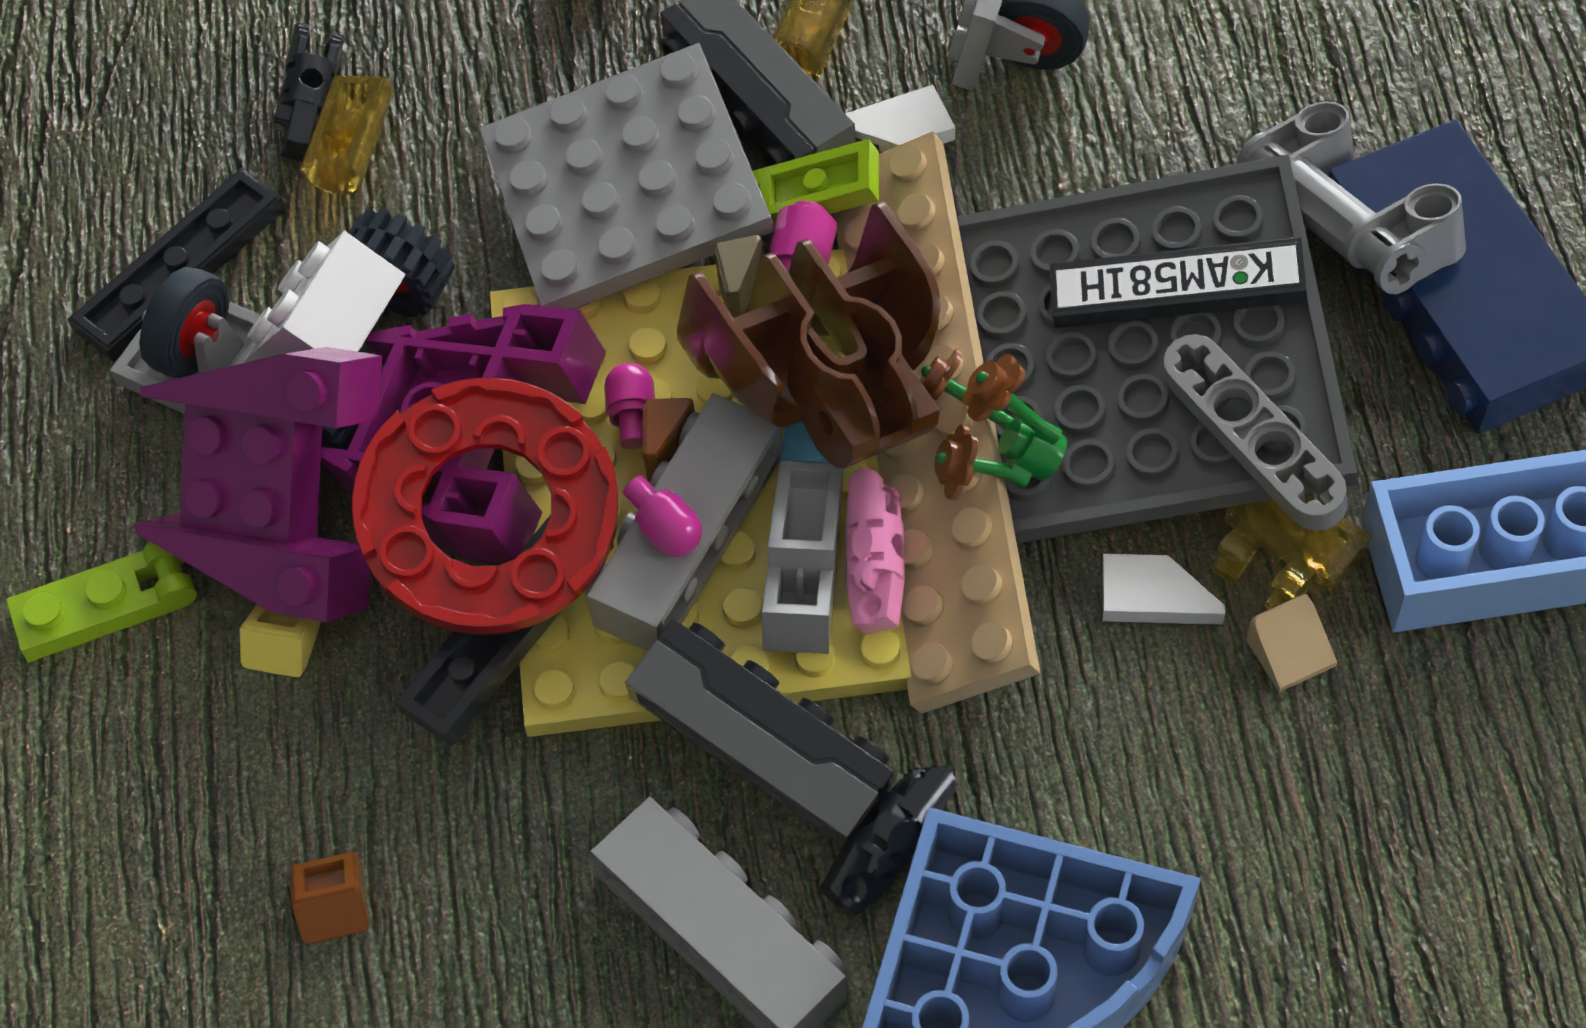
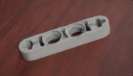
(1261, 425)

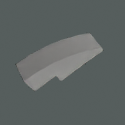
(802, 558)

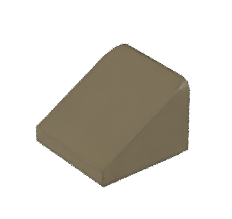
(736, 271)

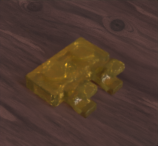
(1310, 554)

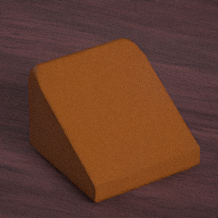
(662, 429)
(329, 897)

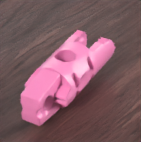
(874, 552)

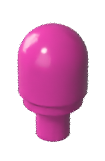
(625, 393)
(664, 518)

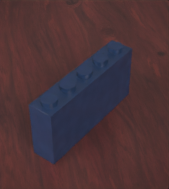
(1504, 317)

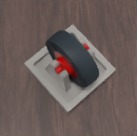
(1023, 31)
(185, 333)

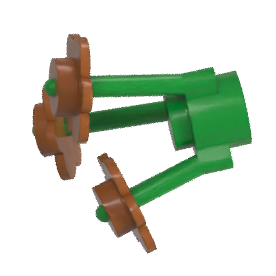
(1028, 443)

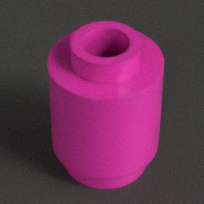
(802, 222)

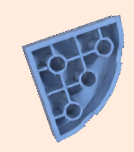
(1025, 932)

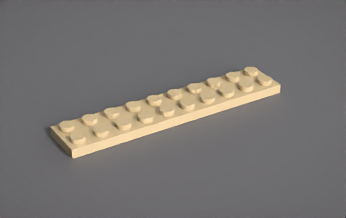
(961, 557)

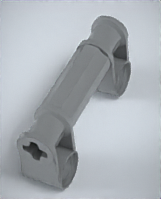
(1405, 238)

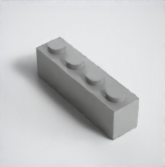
(719, 473)
(718, 922)

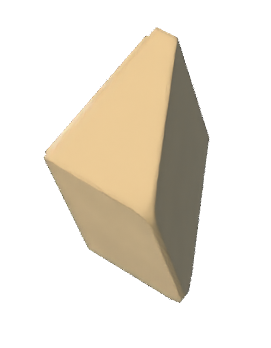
(1291, 643)

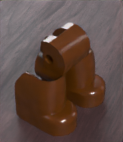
(782, 371)

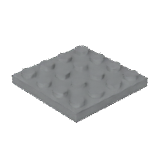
(625, 179)

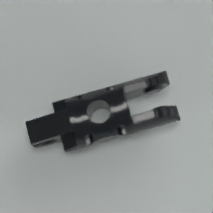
(305, 89)
(886, 838)

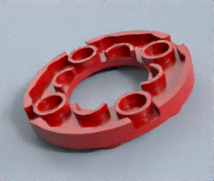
(453, 422)

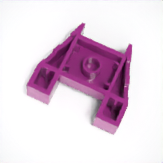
(257, 477)
(466, 506)

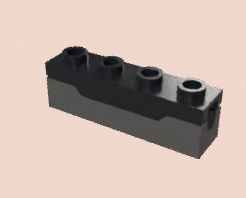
(760, 83)
(760, 731)

